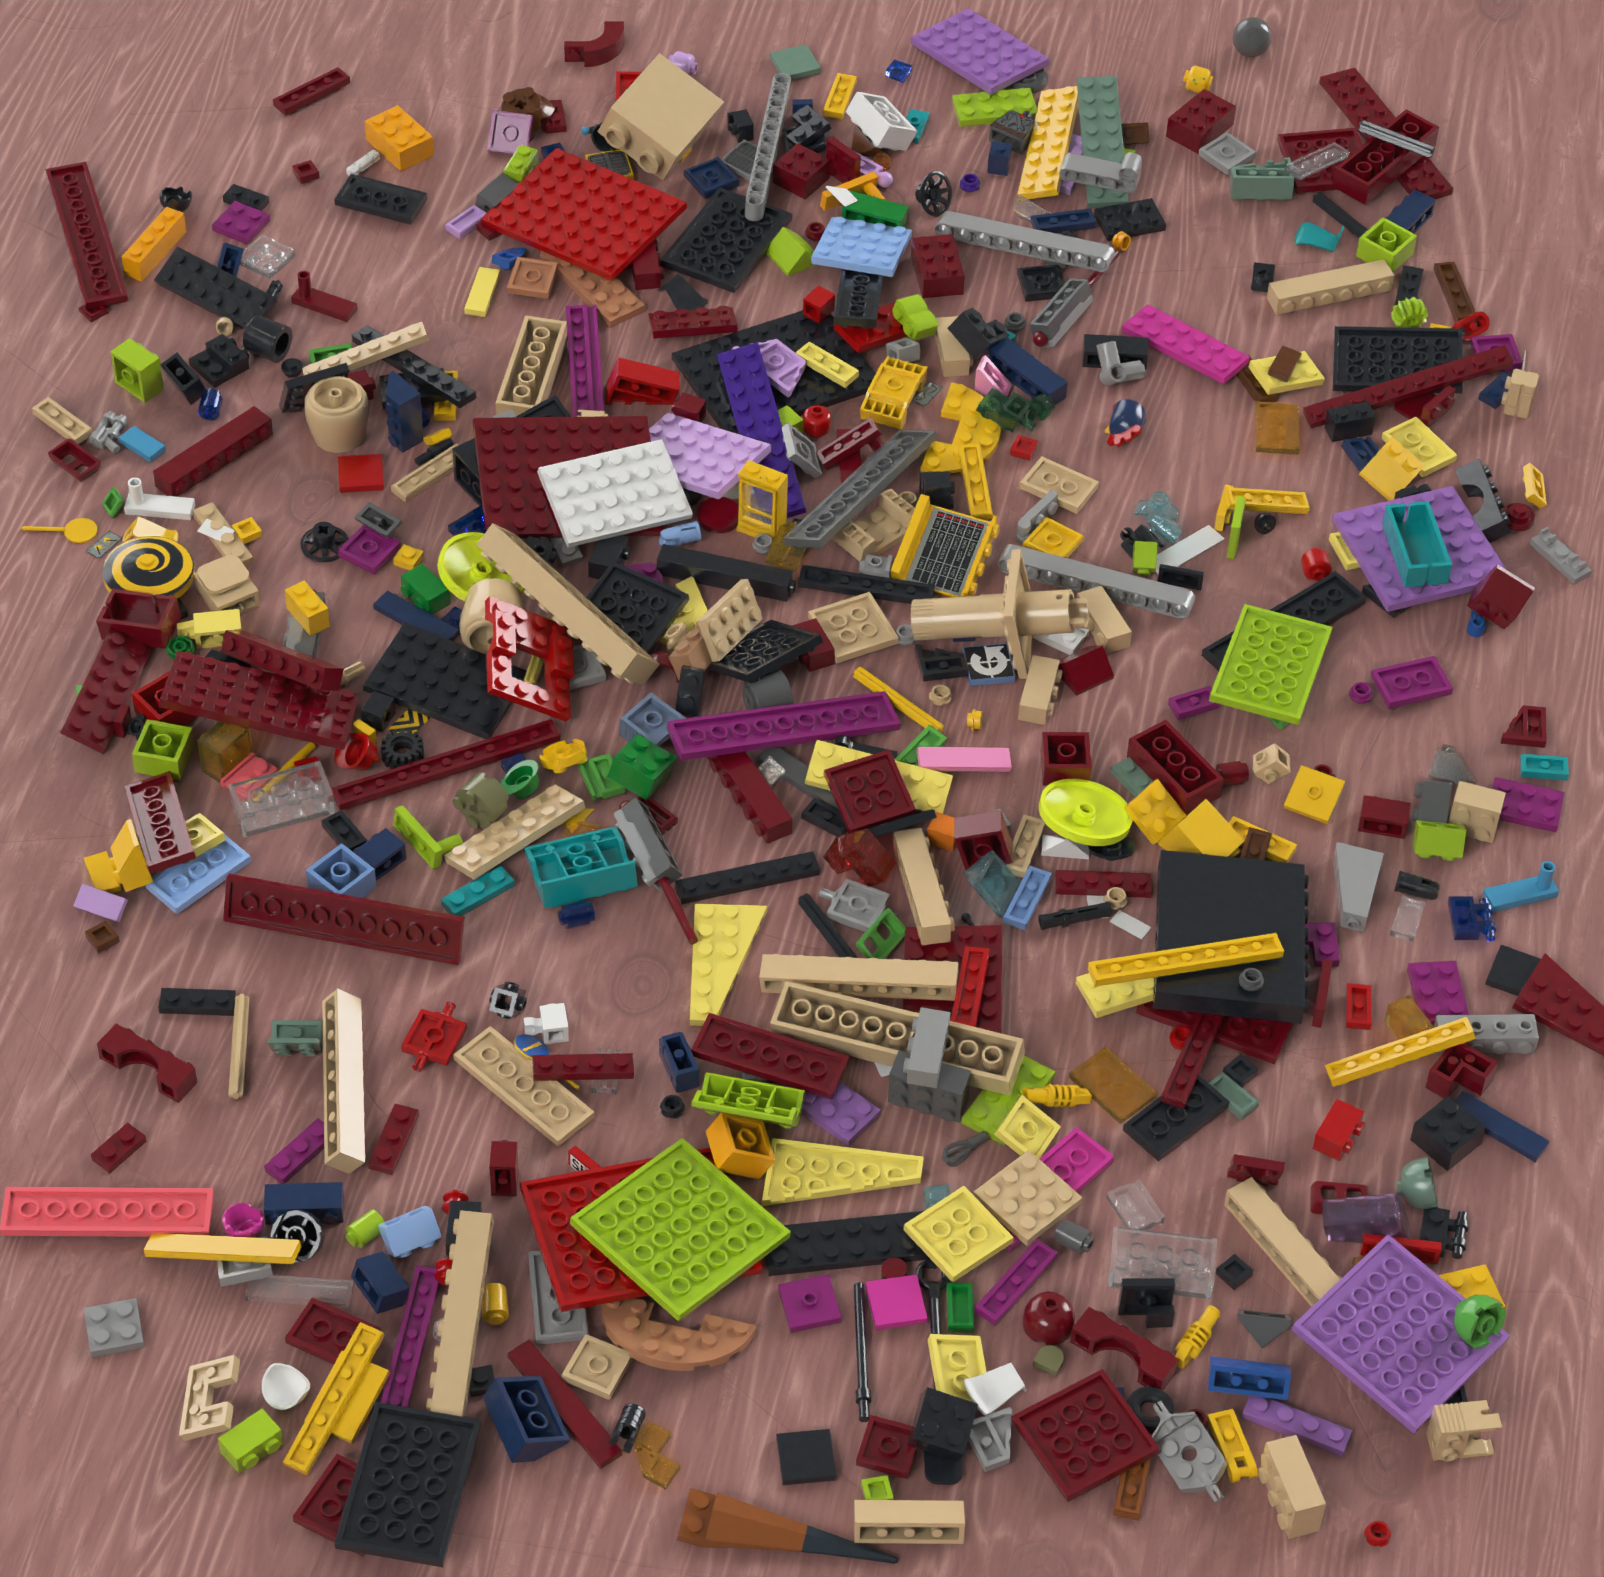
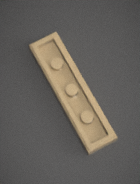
(425, 476)

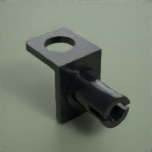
(1262, 276)
(1140, 534)

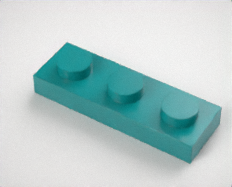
(478, 892)

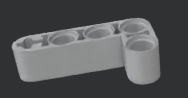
(1103, 173)

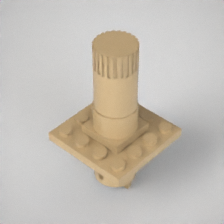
(1009, 614)

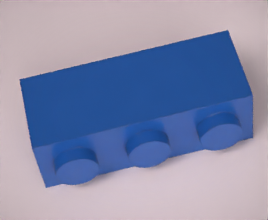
(1249, 1378)

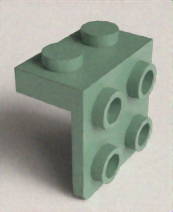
(296, 1036)

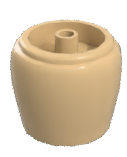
(337, 414)
(474, 629)

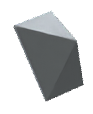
(378, 520)
(1264, 1325)

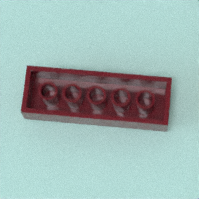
(1380, 162)

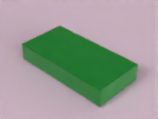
(960, 1307)

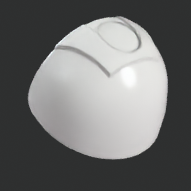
(284, 1386)

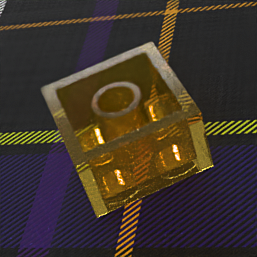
(223, 748)

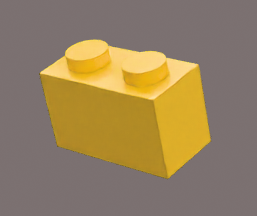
(307, 608)

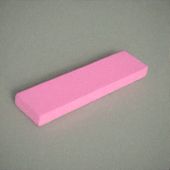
(964, 759)

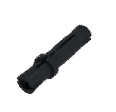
(1081, 914)

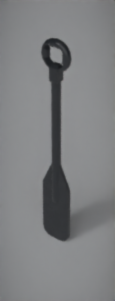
(937, 1468)

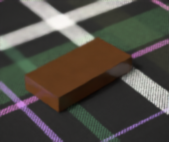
(1284, 363)

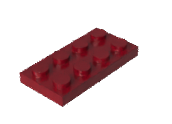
(693, 322)

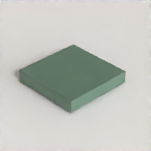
(796, 62)

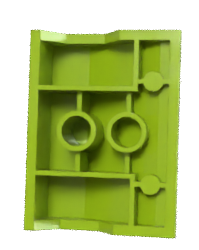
(750, 1100)

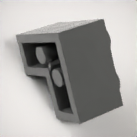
(1433, 800)

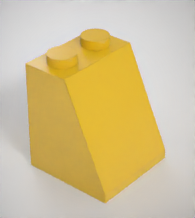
(1203, 833)

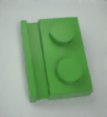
(595, 774)

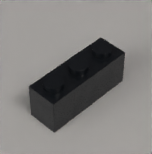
(1128, 349)

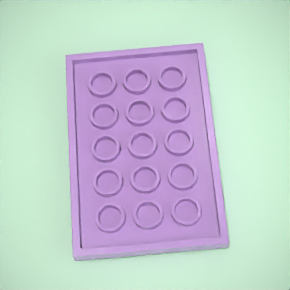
(704, 455)

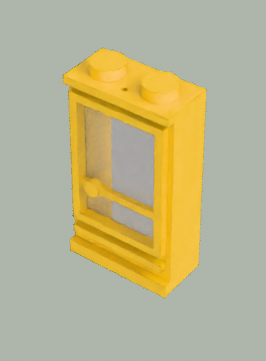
(761, 500)

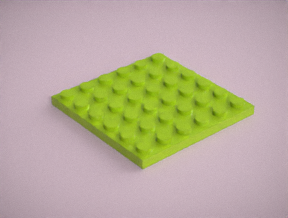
(680, 1228)

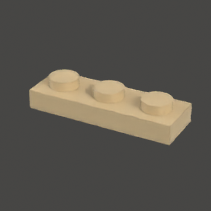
(62, 420)
(1025, 844)

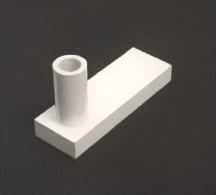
(156, 505)

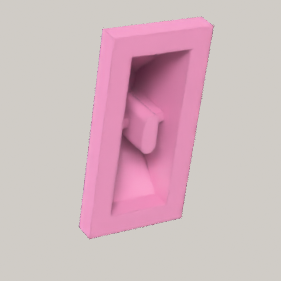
(990, 377)

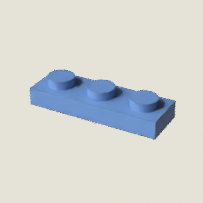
(1027, 897)

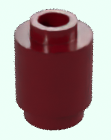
(1233, 773)

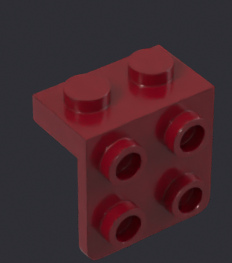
(1427, 406)

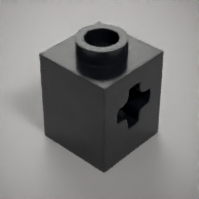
(378, 711)

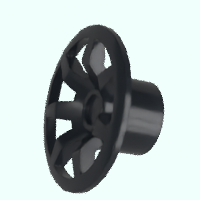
(930, 193)
(323, 539)

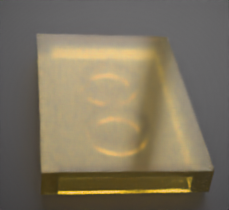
(1276, 428)
(1113, 1085)

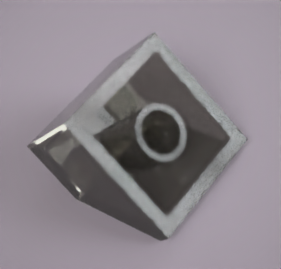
(1451, 766)

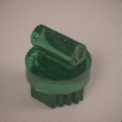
(1041, 407)

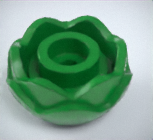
(180, 644)

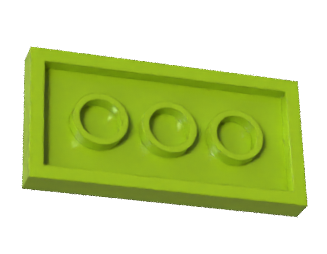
(985, 108)
(992, 1107)

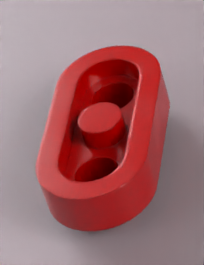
(1469, 326)

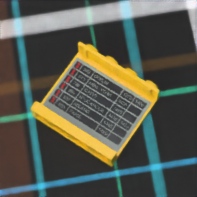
(944, 549)

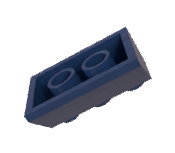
(403, 413)
(525, 1417)

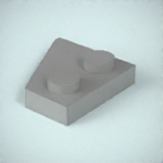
(991, 1439)

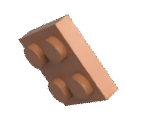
(532, 277)

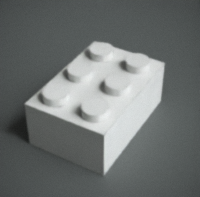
(881, 121)

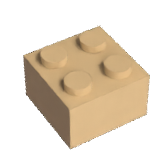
(1477, 810)

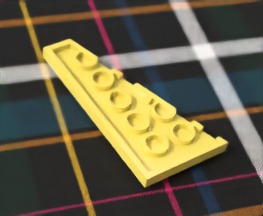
(718, 956)
(823, 1170)

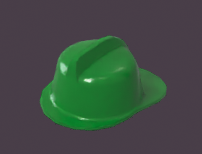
(522, 779)

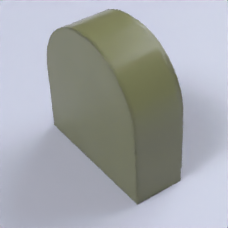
(1049, 1359)

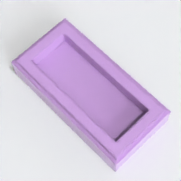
(465, 222)
(100, 903)

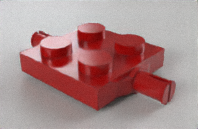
(434, 1037)

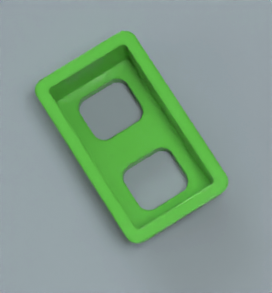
(884, 947)

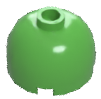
(1478, 1318)

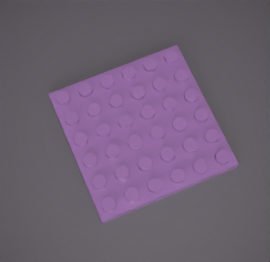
(1465, 543)
(1395, 1334)

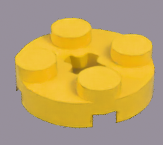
(562, 755)

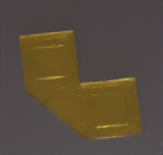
(653, 1465)

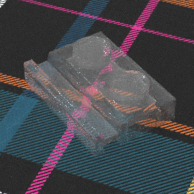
(1135, 1206)

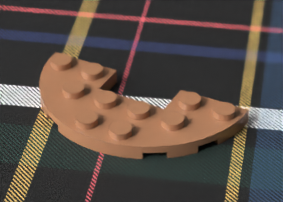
(669, 1345)

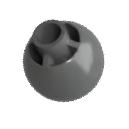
(1252, 37)

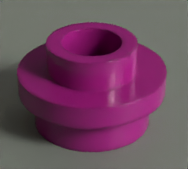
(1361, 692)

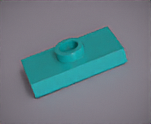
(918, 120)

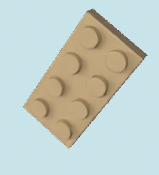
(730, 620)

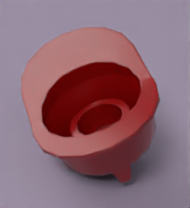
(358, 753)

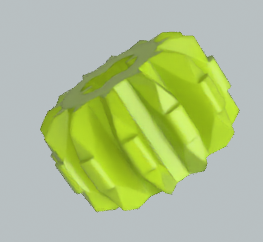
(1409, 313)

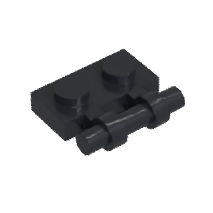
(1435, 1227)

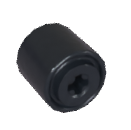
(267, 338)

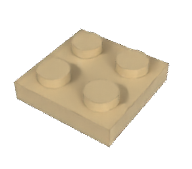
(597, 1367)

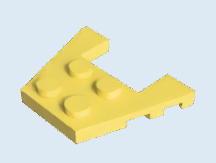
(693, 609)

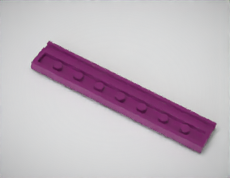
(584, 358)

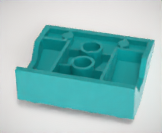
(581, 867)

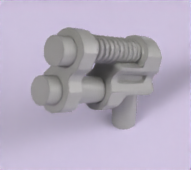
(106, 437)

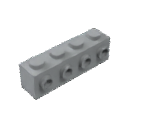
(1499, 1032)

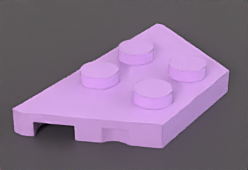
(782, 365)

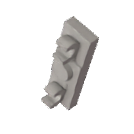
(1560, 556)

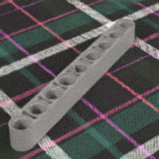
(1026, 241)
(1119, 586)

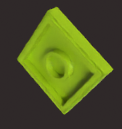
(1236, 527)

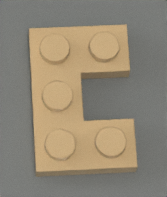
(198, 1414)

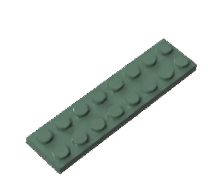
(1101, 131)

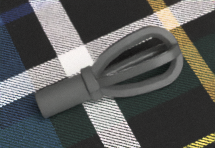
(968, 1144)

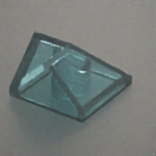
(993, 882)

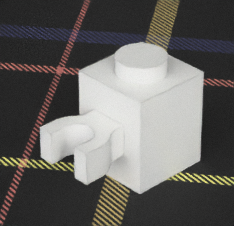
(551, 1024)

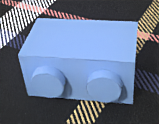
(410, 1232)

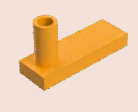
(865, 184)

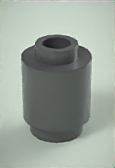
(1074, 1237)

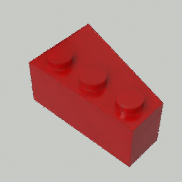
(641, 382)

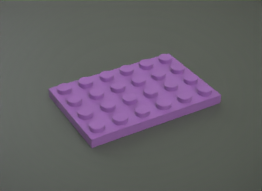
(979, 51)

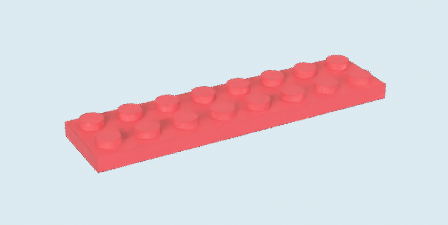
(106, 1211)

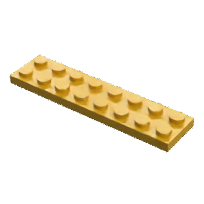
(1049, 143)

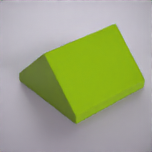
(790, 252)

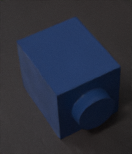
(999, 158)

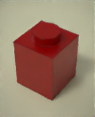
(818, 304)

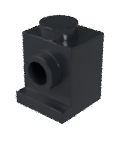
(740, 125)

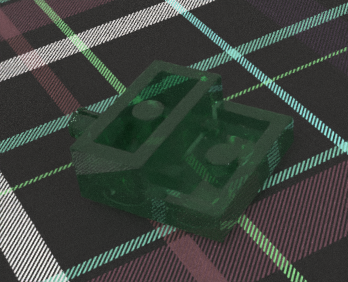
(1006, 411)

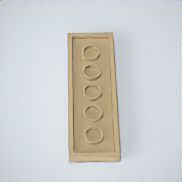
(514, 831)
(510, 1077)

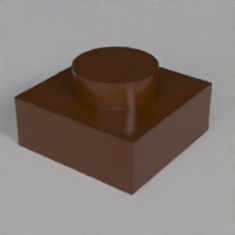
(102, 936)

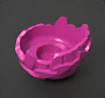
(242, 1220)

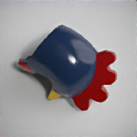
(1126, 422)

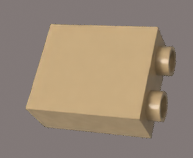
(660, 117)

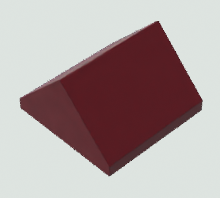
(1086, 669)

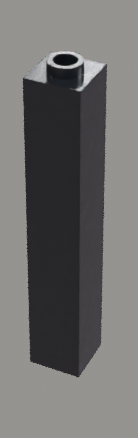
(725, 572)

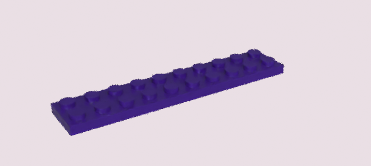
(757, 413)

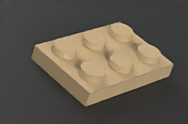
(1072, 487)

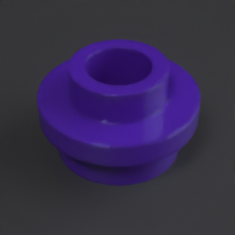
(969, 183)

